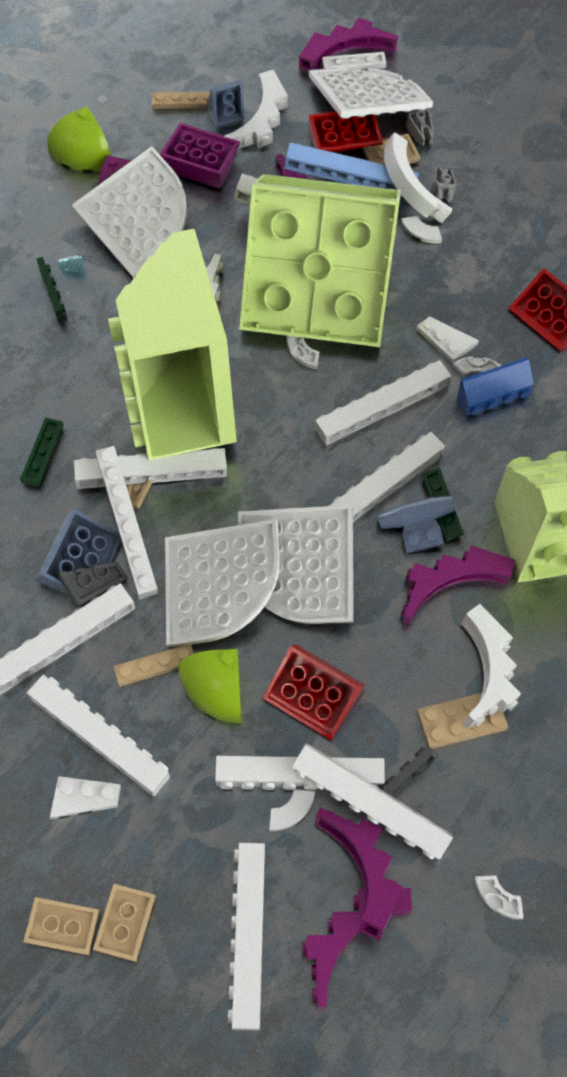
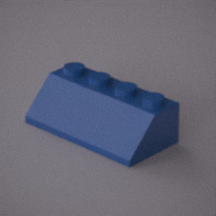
(495, 387)

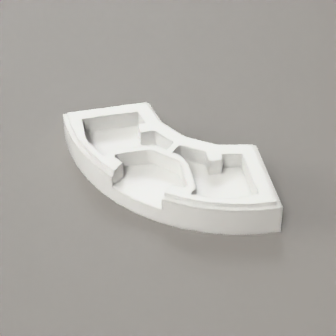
(417, 228)
(301, 352)
(472, 366)
(292, 812)
(497, 898)

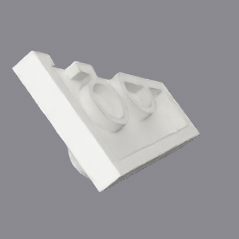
(446, 339)
(81, 796)

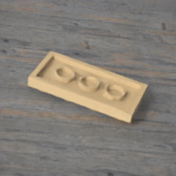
(444, 721)

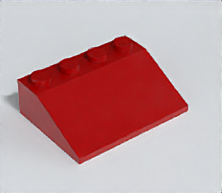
(335, 133)
(544, 308)
(313, 691)

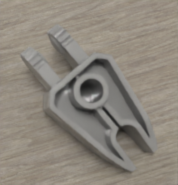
(420, 126)
(443, 183)

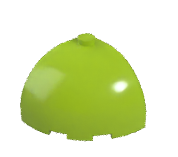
(78, 141)
(213, 683)

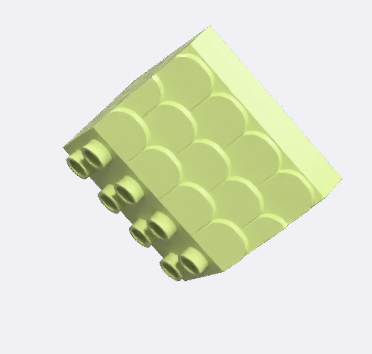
(318, 259)
(174, 353)
(534, 515)

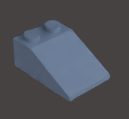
(226, 103)

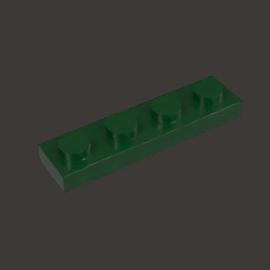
(54, 294)
(41, 452)
(437, 487)

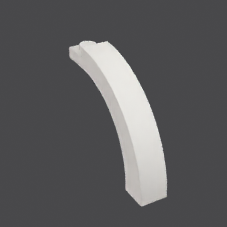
(406, 181)

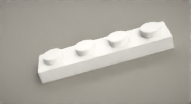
(363, 61)

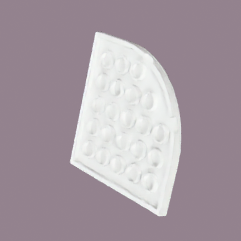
(368, 92)
(136, 209)
(314, 563)
(218, 580)

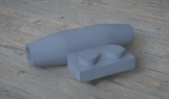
(419, 521)

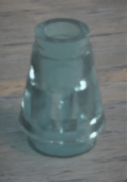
(72, 263)

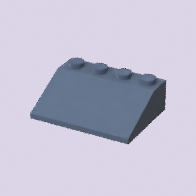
(78, 545)

